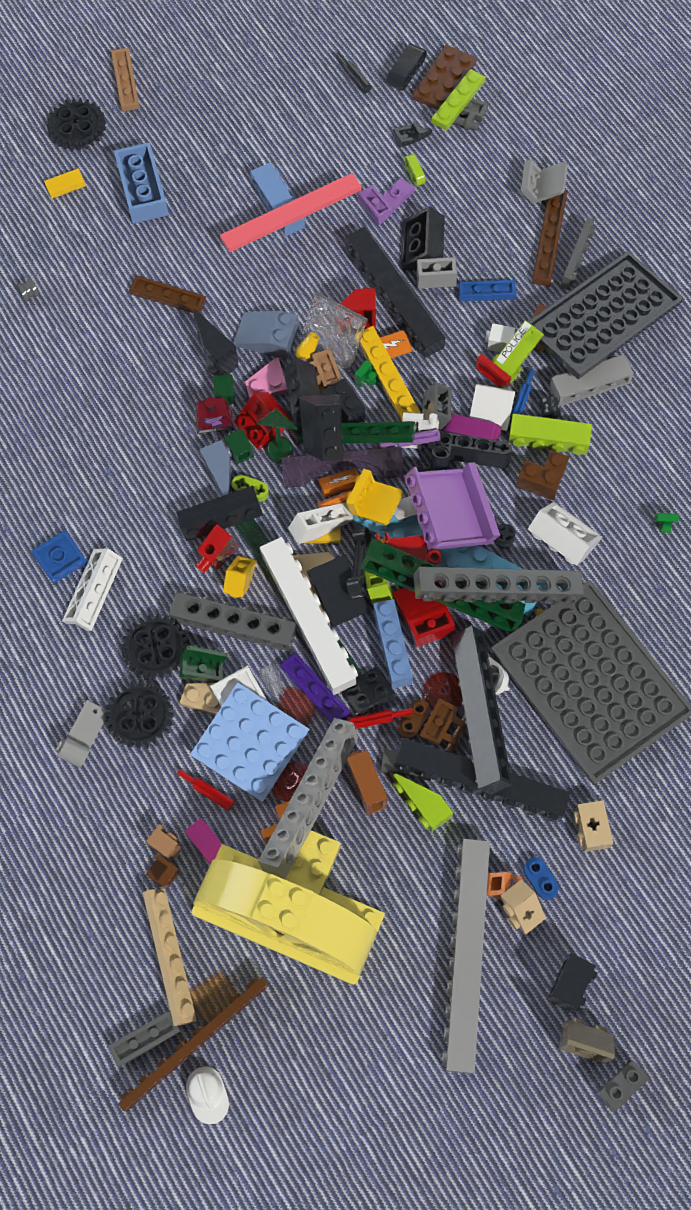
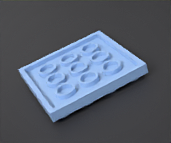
(249, 742)

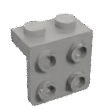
(544, 183)

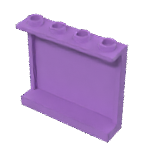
(452, 507)

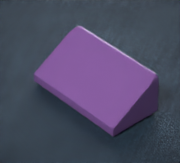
(374, 204)

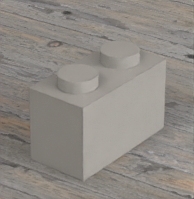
(436, 272)

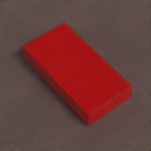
(492, 371)

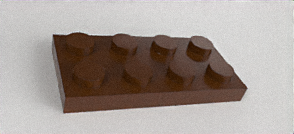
(443, 76)

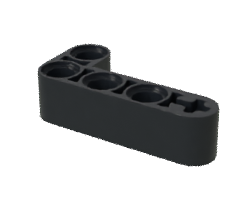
(469, 450)

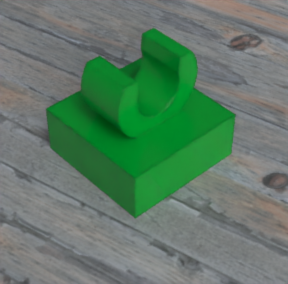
(365, 374)
(666, 520)

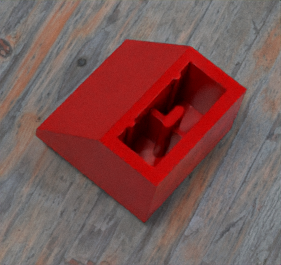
(255, 409)

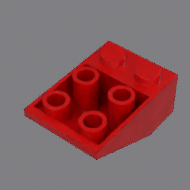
(423, 619)

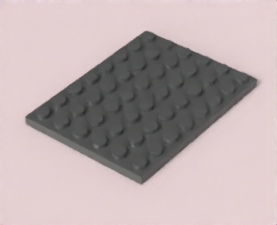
(592, 683)

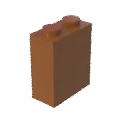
(366, 782)

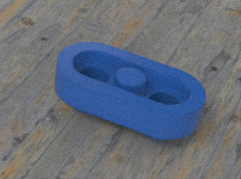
(540, 878)

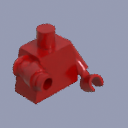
(414, 546)

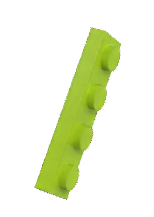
(458, 99)

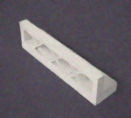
(93, 590)

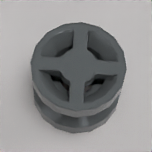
(28, 290)

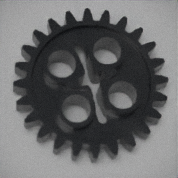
(76, 124)
(137, 651)
(159, 715)

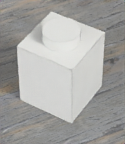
(499, 337)

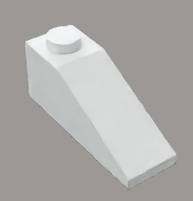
(318, 522)

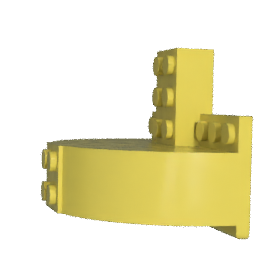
(313, 921)

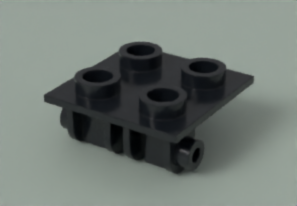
(369, 691)

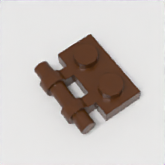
(439, 722)

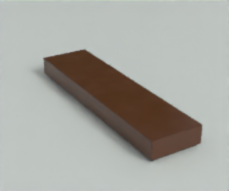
(167, 294)

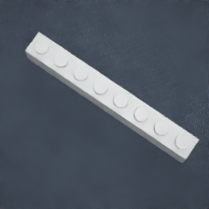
(308, 616)

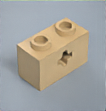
(596, 814)
(522, 907)

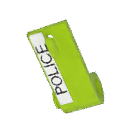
(518, 349)

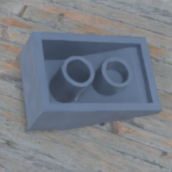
(268, 332)

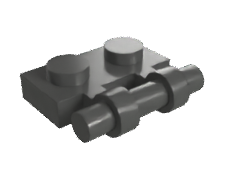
(474, 110)

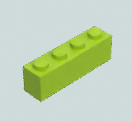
(550, 434)

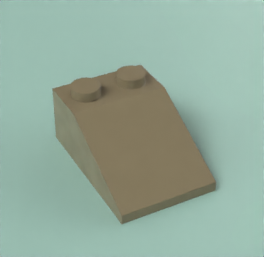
(587, 1041)

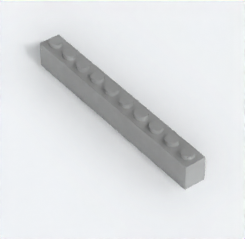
(467, 958)

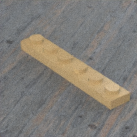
(169, 957)

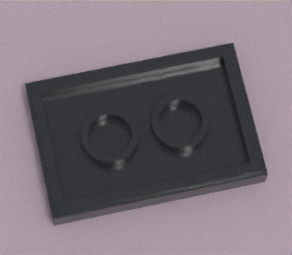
(331, 588)

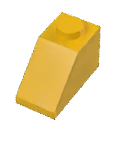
(239, 576)

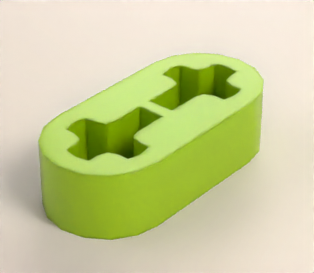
(414, 170)
(251, 482)

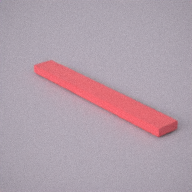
(290, 212)

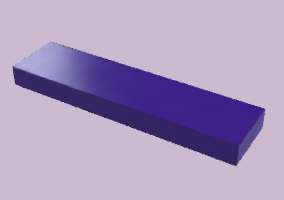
(314, 688)

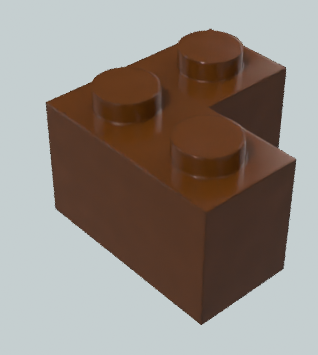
(543, 479)

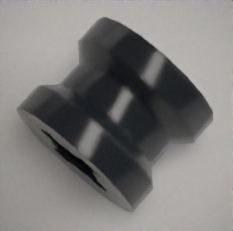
(550, 407)
(506, 531)

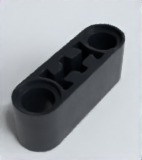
(406, 66)

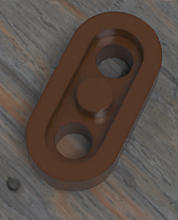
(416, 720)

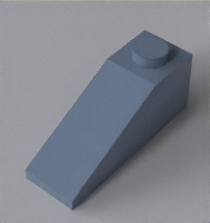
(218, 463)

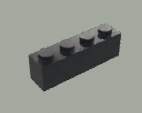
(221, 511)

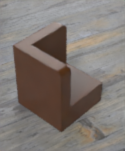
(163, 872)

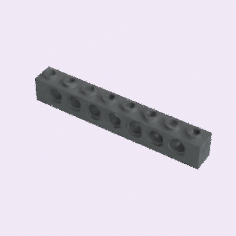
(569, 581)

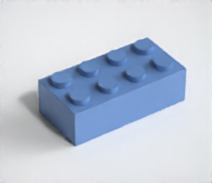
(141, 183)

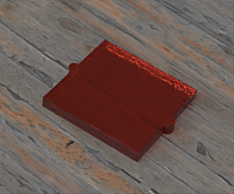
(297, 706)

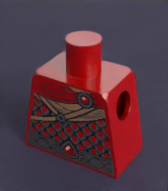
(216, 549)

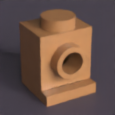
(164, 843)

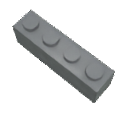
(604, 377)

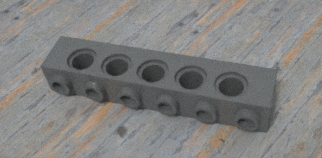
(280, 640)

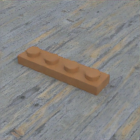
(125, 79)

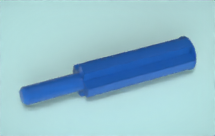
(523, 394)

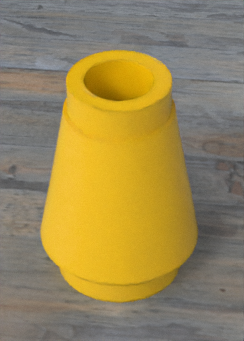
(307, 346)

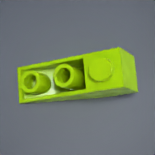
(428, 805)

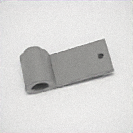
(82, 734)

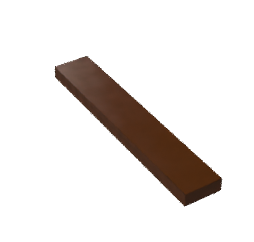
(549, 240)

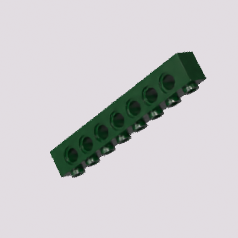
(400, 569)

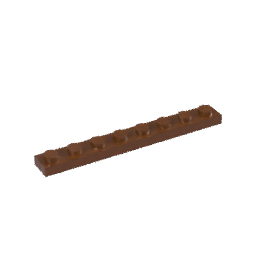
(186, 1049)

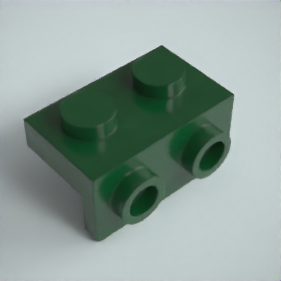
(202, 664)

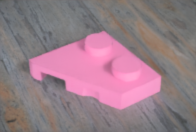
(268, 379)

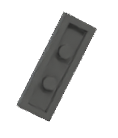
(143, 1039)

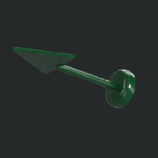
(279, 446)

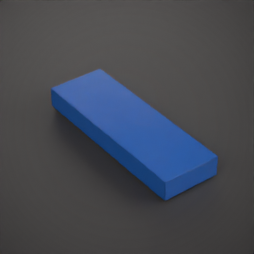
(487, 290)

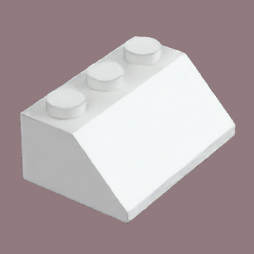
(564, 533)

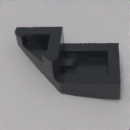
(410, 134)

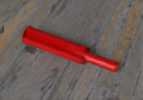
(378, 717)
(208, 791)

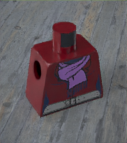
(213, 416)

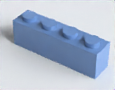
(274, 193)
(392, 644)

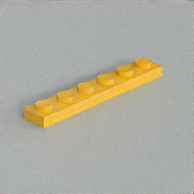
(387, 373)

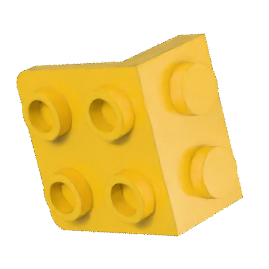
(373, 499)

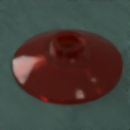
(433, 686)
(289, 780)

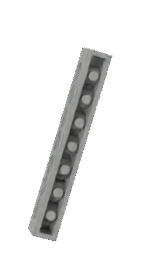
(308, 799)

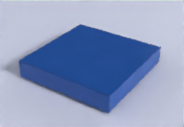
(59, 557)

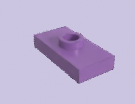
(398, 193)

